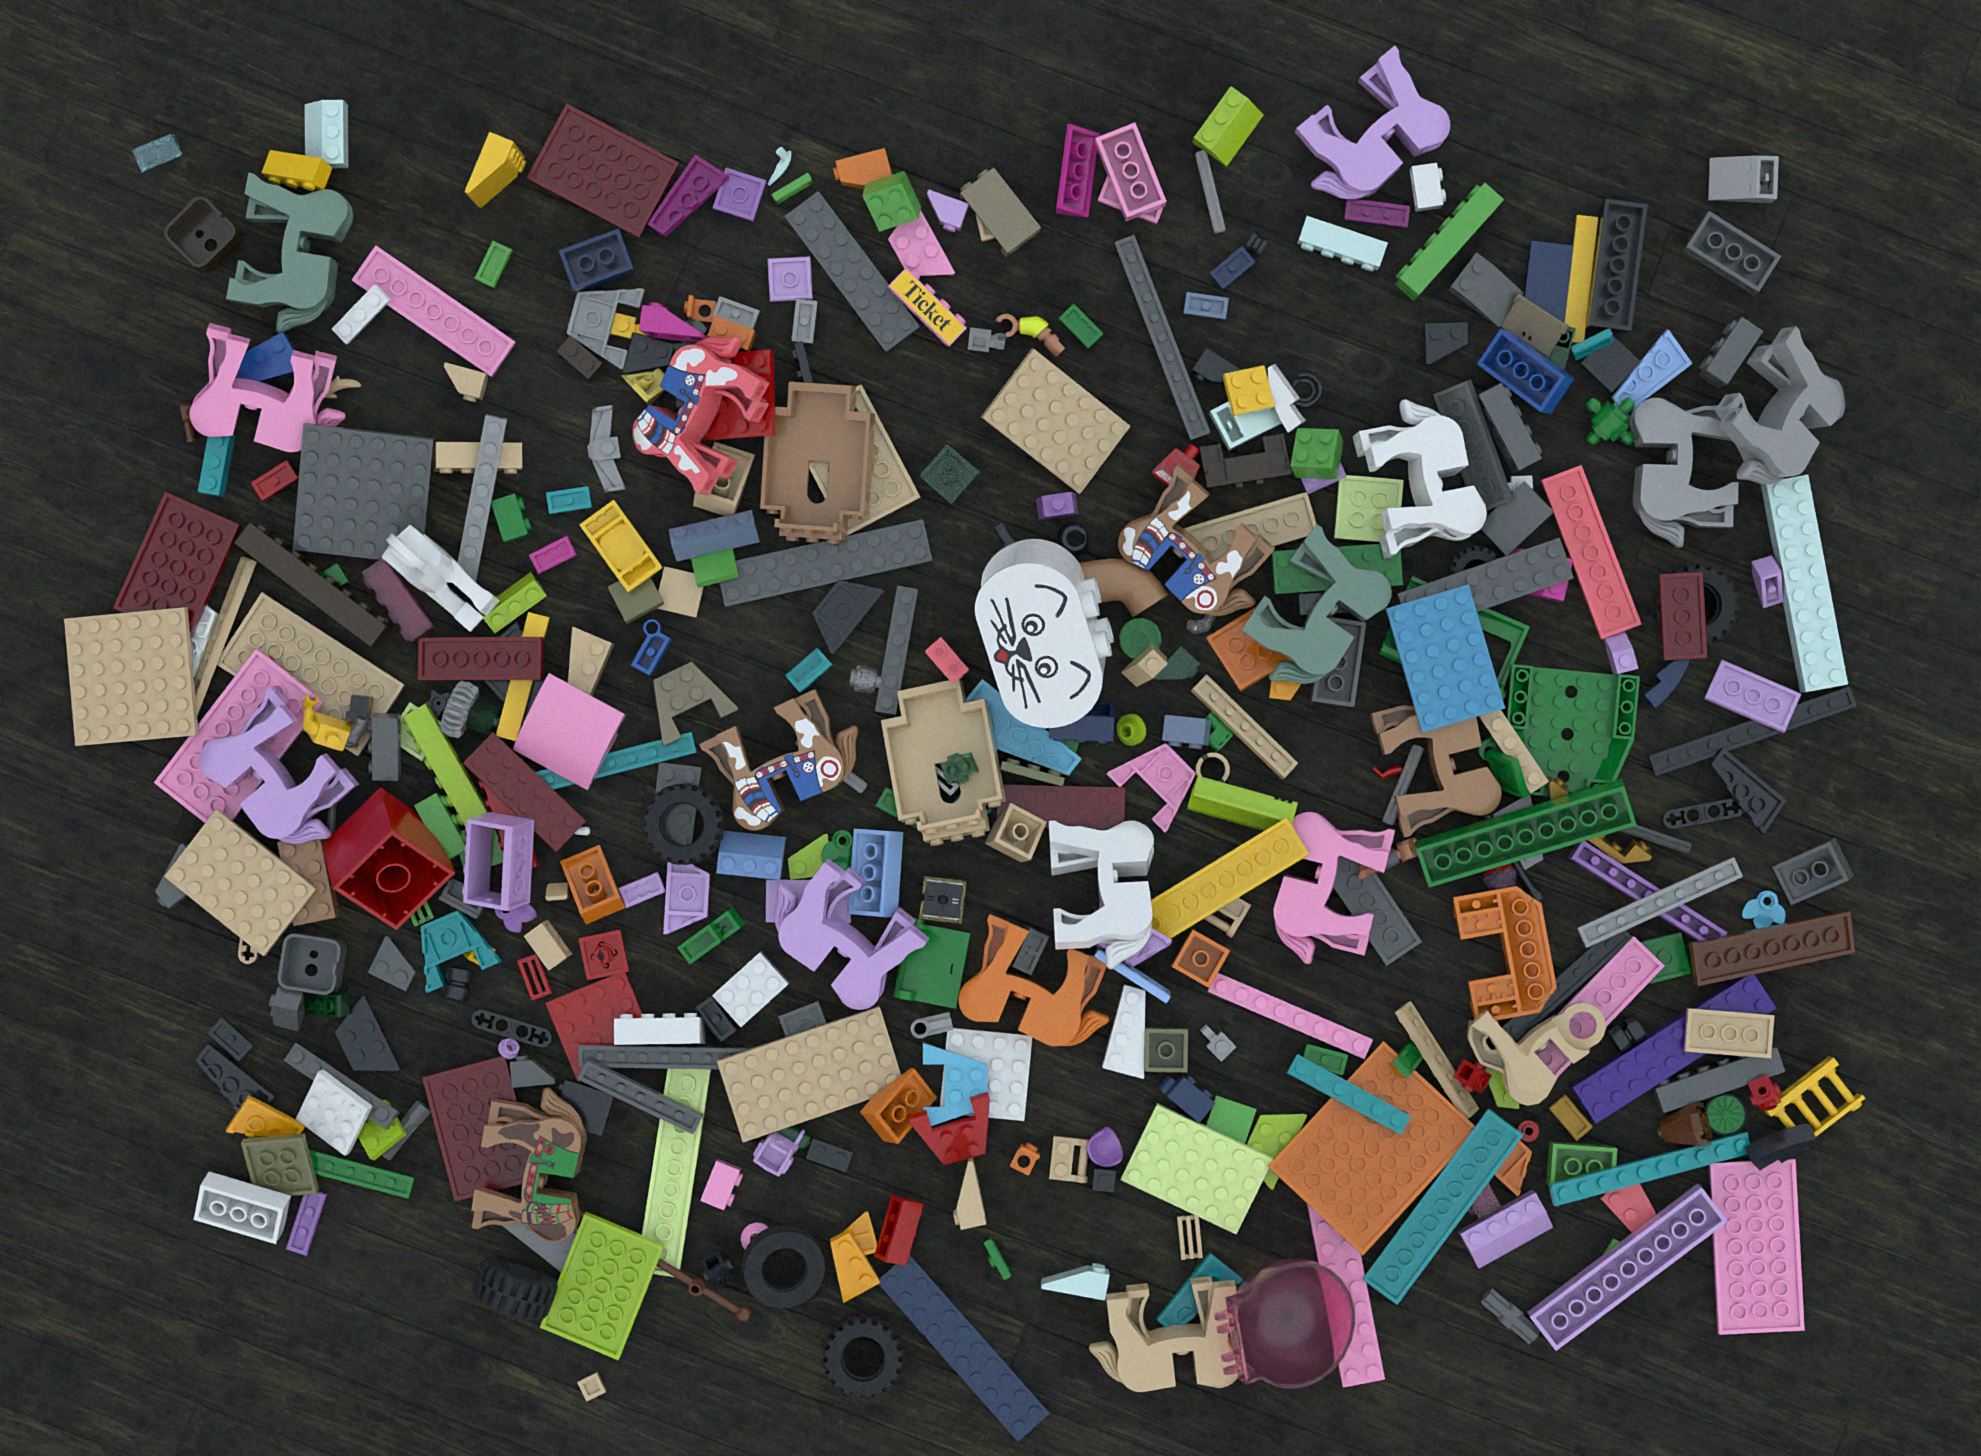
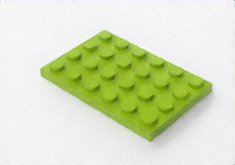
(602, 1285)

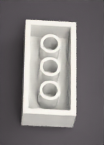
(242, 1207)

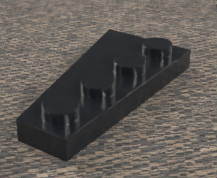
(1750, 792)
(232, 1078)

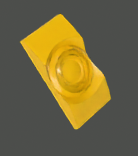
(621, 546)

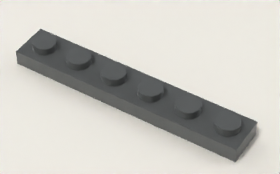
(896, 650)
(310, 1065)
(640, 1096)

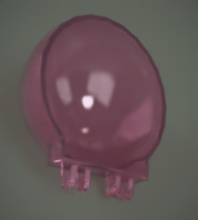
(1288, 1324)

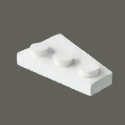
(201, 636)

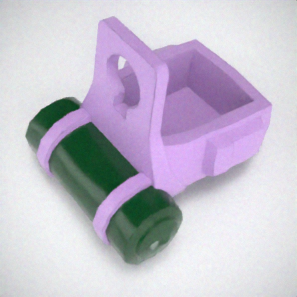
(778, 1148)

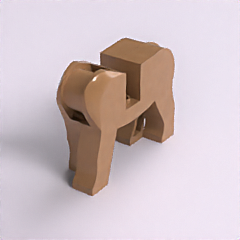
(1467, 792)

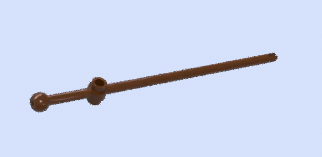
(698, 1286)

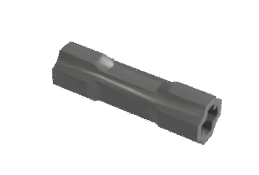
(410, 1122)

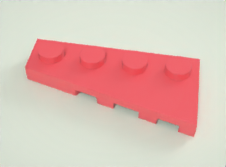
(1630, 1206)

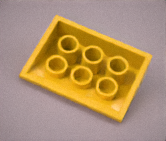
(495, 169)

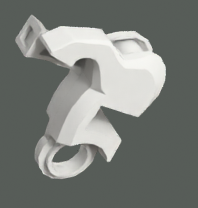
(431, 569)

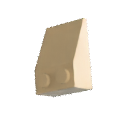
(727, 492)
(969, 1207)

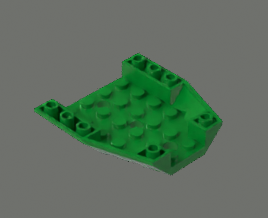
(1598, 716)

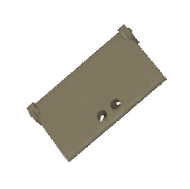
(1540, 327)

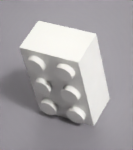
(750, 989)

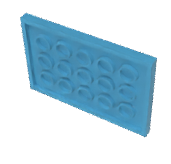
(1445, 658)

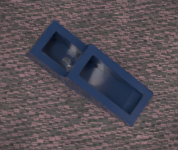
(1667, 680)

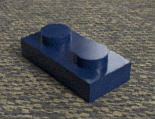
(1232, 267)

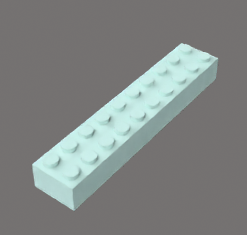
(1804, 584)

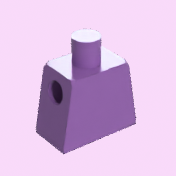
(1057, 506)

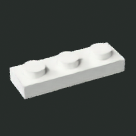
(361, 314)

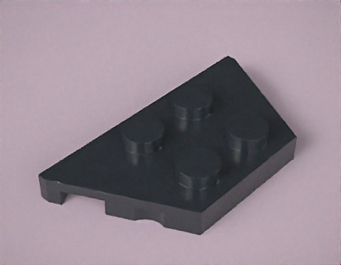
(843, 611)
(365, 1040)

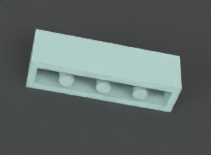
(1342, 243)

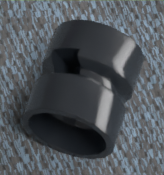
(458, 983)
(1626, 1034)

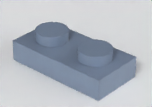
(1206, 306)

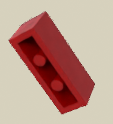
(898, 1230)

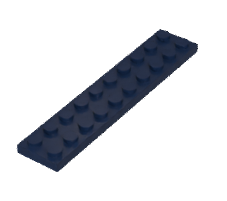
(963, 1347)

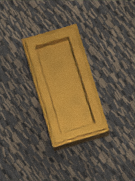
(1570, 1117)

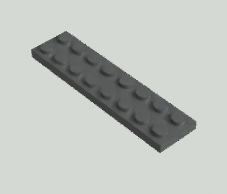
(852, 271)
(1504, 577)

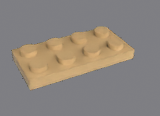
(1728, 1033)

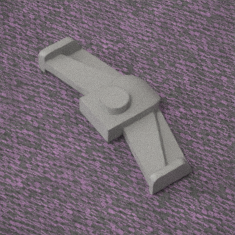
(604, 449)

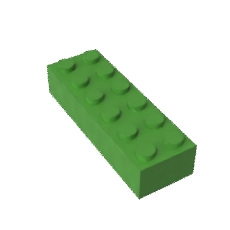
(1452, 236)

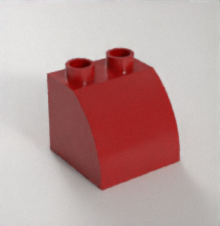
(386, 859)

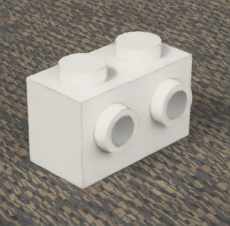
(1427, 187)

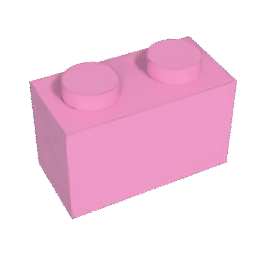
(721, 1184)

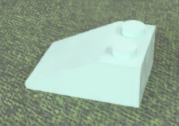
(1082, 1281)

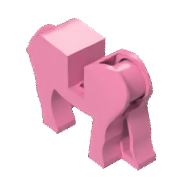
(282, 414)
(1302, 902)

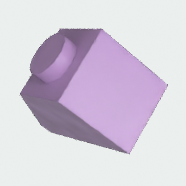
(948, 210)
(1768, 581)
(1620, 653)

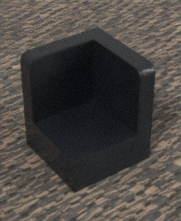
(359, 706)

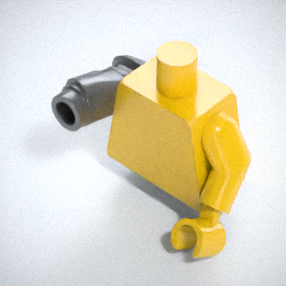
(330, 730)

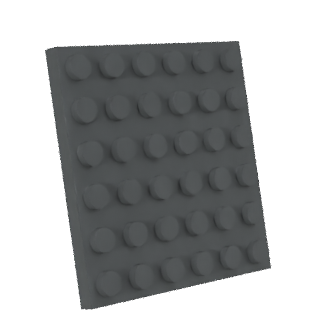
(359, 489)

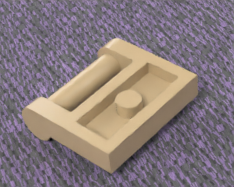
(1236, 910)
(1063, 1157)

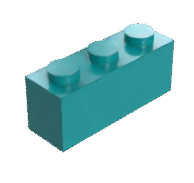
(216, 465)

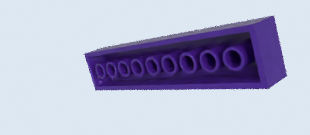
(1661, 1053)

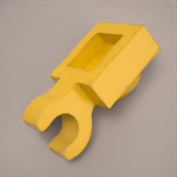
(625, 326)

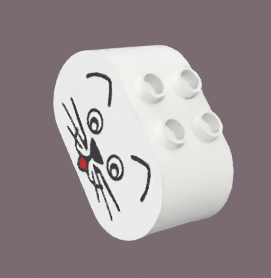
(1043, 632)

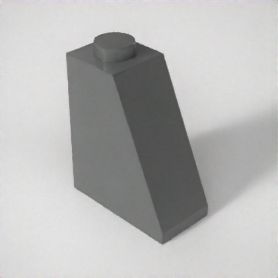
(167, 892)

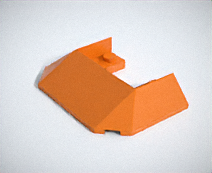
(1525, 949)

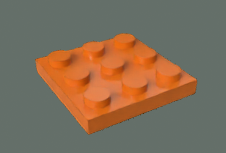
(1241, 655)

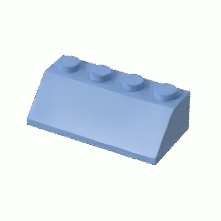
(878, 861)

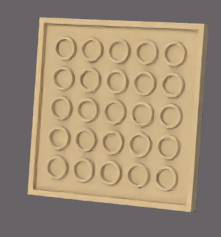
(131, 676)

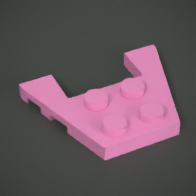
(1164, 774)

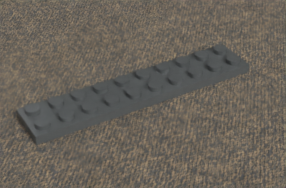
(827, 563)

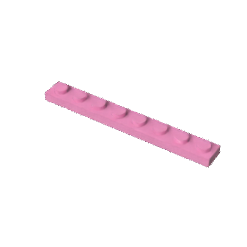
(1290, 1015)

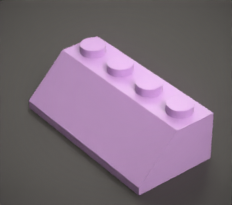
(1505, 1228)

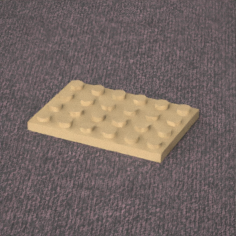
(1055, 421)
(890, 481)
(241, 882)

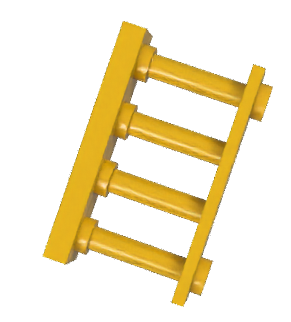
(1810, 1082)

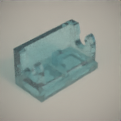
(157, 152)

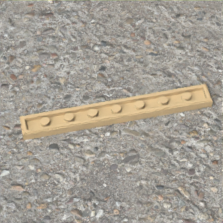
(222, 628)

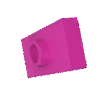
(553, 555)

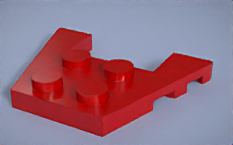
(958, 1138)

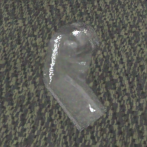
(1201, 625)

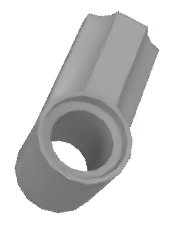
(934, 1024)

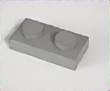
(736, 312)
(804, 321)

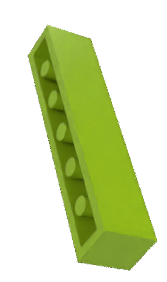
(445, 763)

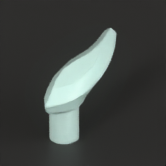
(782, 165)

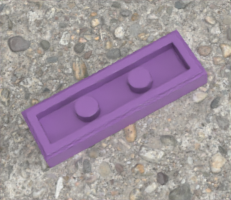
(306, 1223)

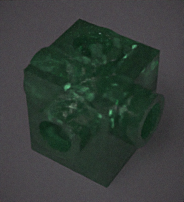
(483, 717)
(959, 768)

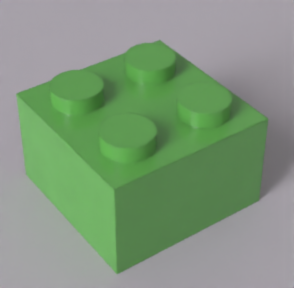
(891, 201)
(1317, 453)

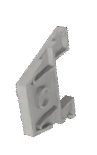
(594, 317)

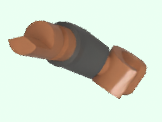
(1404, 850)

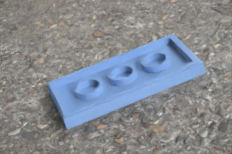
(1137, 977)

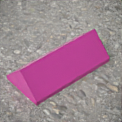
(1077, 172)

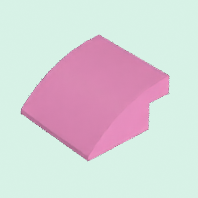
(568, 731)

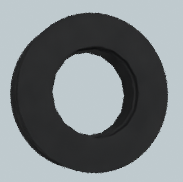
(789, 1294)

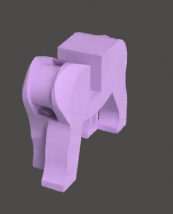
(1370, 163)
(278, 805)
(812, 930)

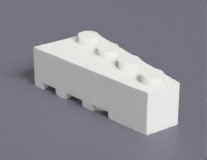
(659, 1030)
(1127, 1035)

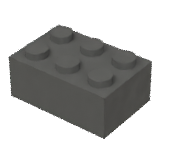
(1729, 352)

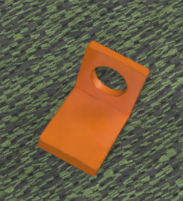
(692, 307)
(1028, 1150)

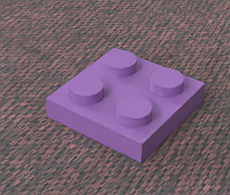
(740, 195)

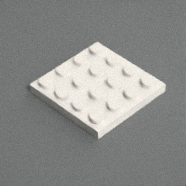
(1007, 1067)

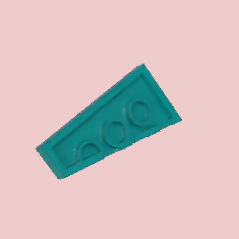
(1183, 1304)

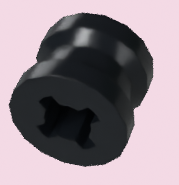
(1256, 243)

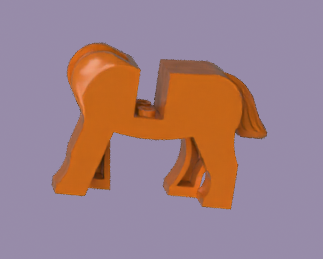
(1048, 1016)

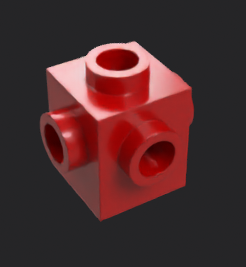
(1472, 1076)
(1765, 1093)

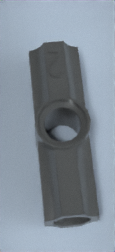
(1510, 1316)

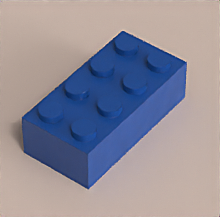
(1525, 371)

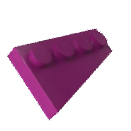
(688, 193)

